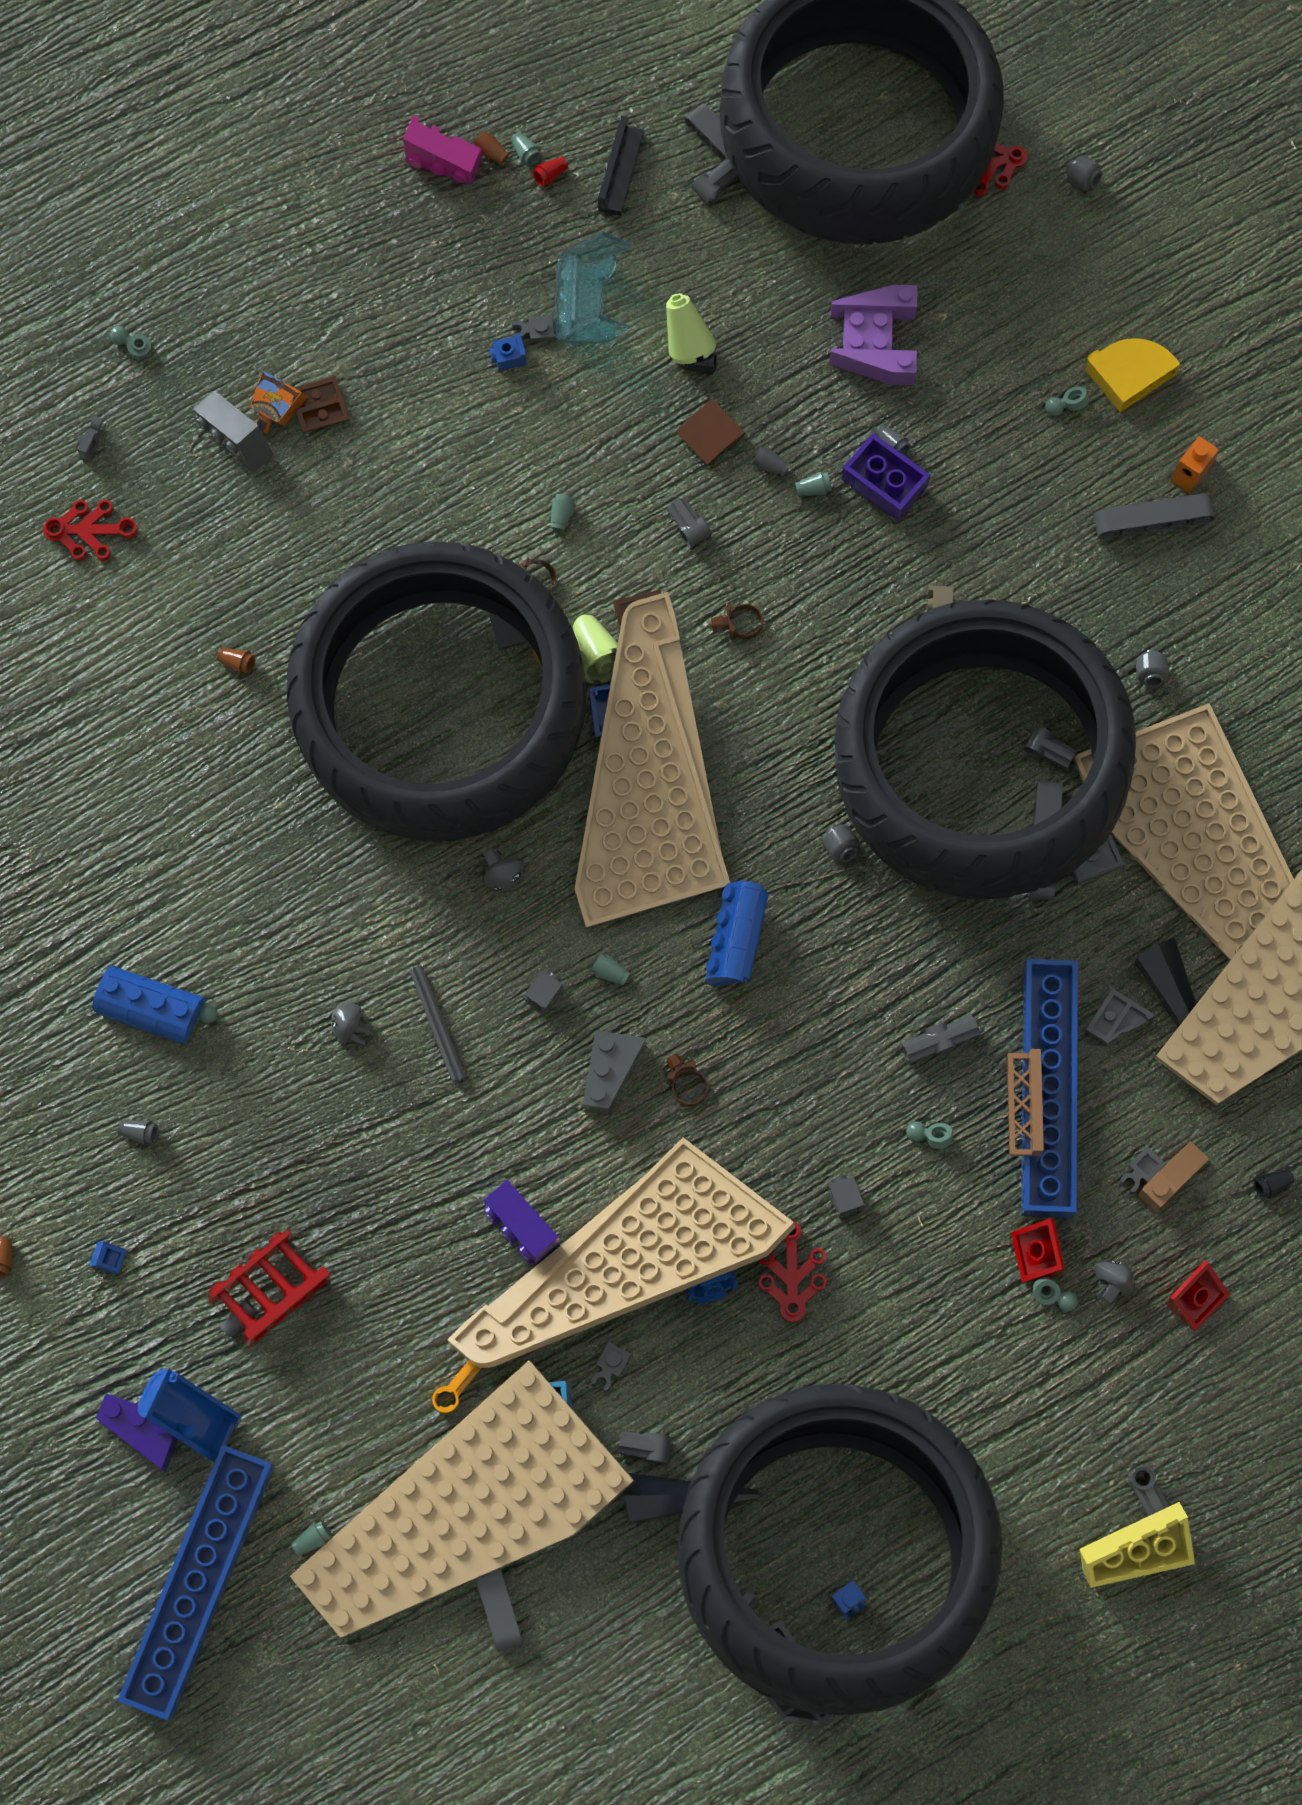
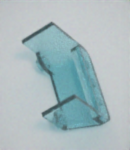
(581, 288)

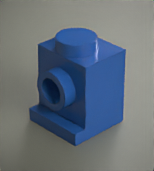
(513, 358)
(848, 1600)

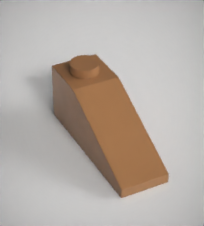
(1172, 1177)

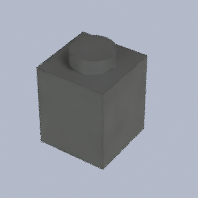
(544, 991)
(845, 1196)

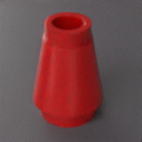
(548, 172)

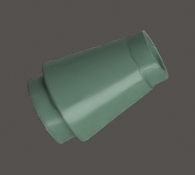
(526, 149)
(814, 485)
(561, 511)
(610, 970)
(312, 1538)

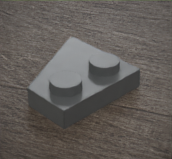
(1117, 1018)

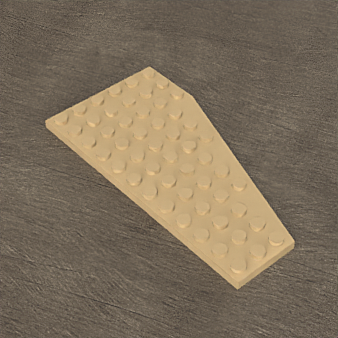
(1200, 827)
(1249, 1012)
(480, 1499)

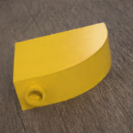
(1131, 370)

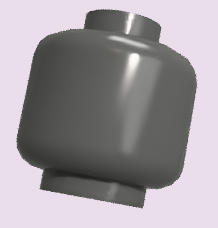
(1084, 173)
(1152, 668)
(841, 843)

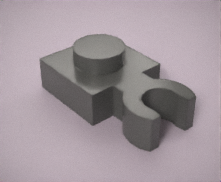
(538, 329)
(88, 443)
(1145, 1167)
(612, 1362)

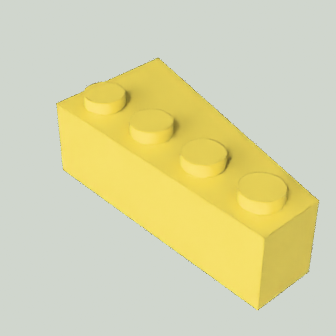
(1140, 1549)

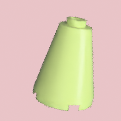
(687, 331)
(596, 648)

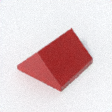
(1038, 1251)
(1198, 1296)

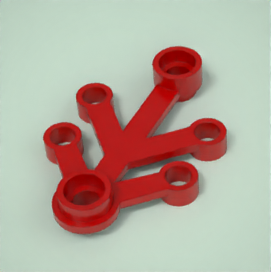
(1005, 159)
(87, 529)
(792, 1278)

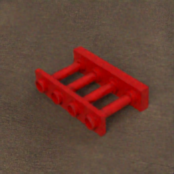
(273, 1312)

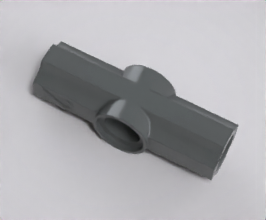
(940, 1039)

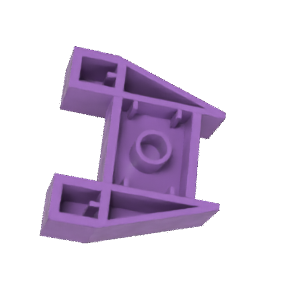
(869, 334)

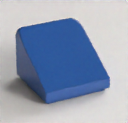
(108, 1257)

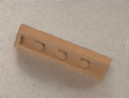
(1035, 1103)

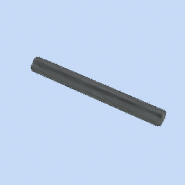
(437, 1024)

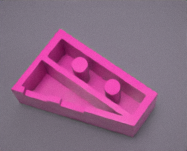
(439, 153)

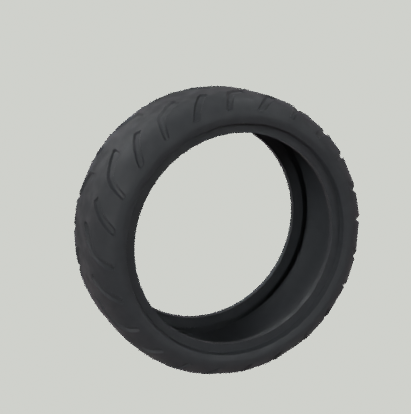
(848, 201)
(412, 578)
(998, 637)
(879, 1426)

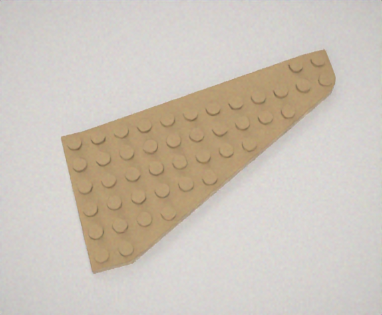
(650, 800)
(653, 1241)

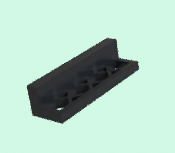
(620, 168)

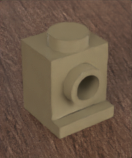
(939, 596)

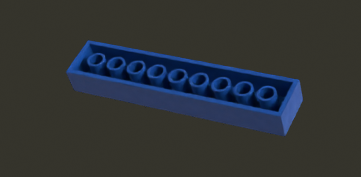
(1051, 1025)
(196, 1583)

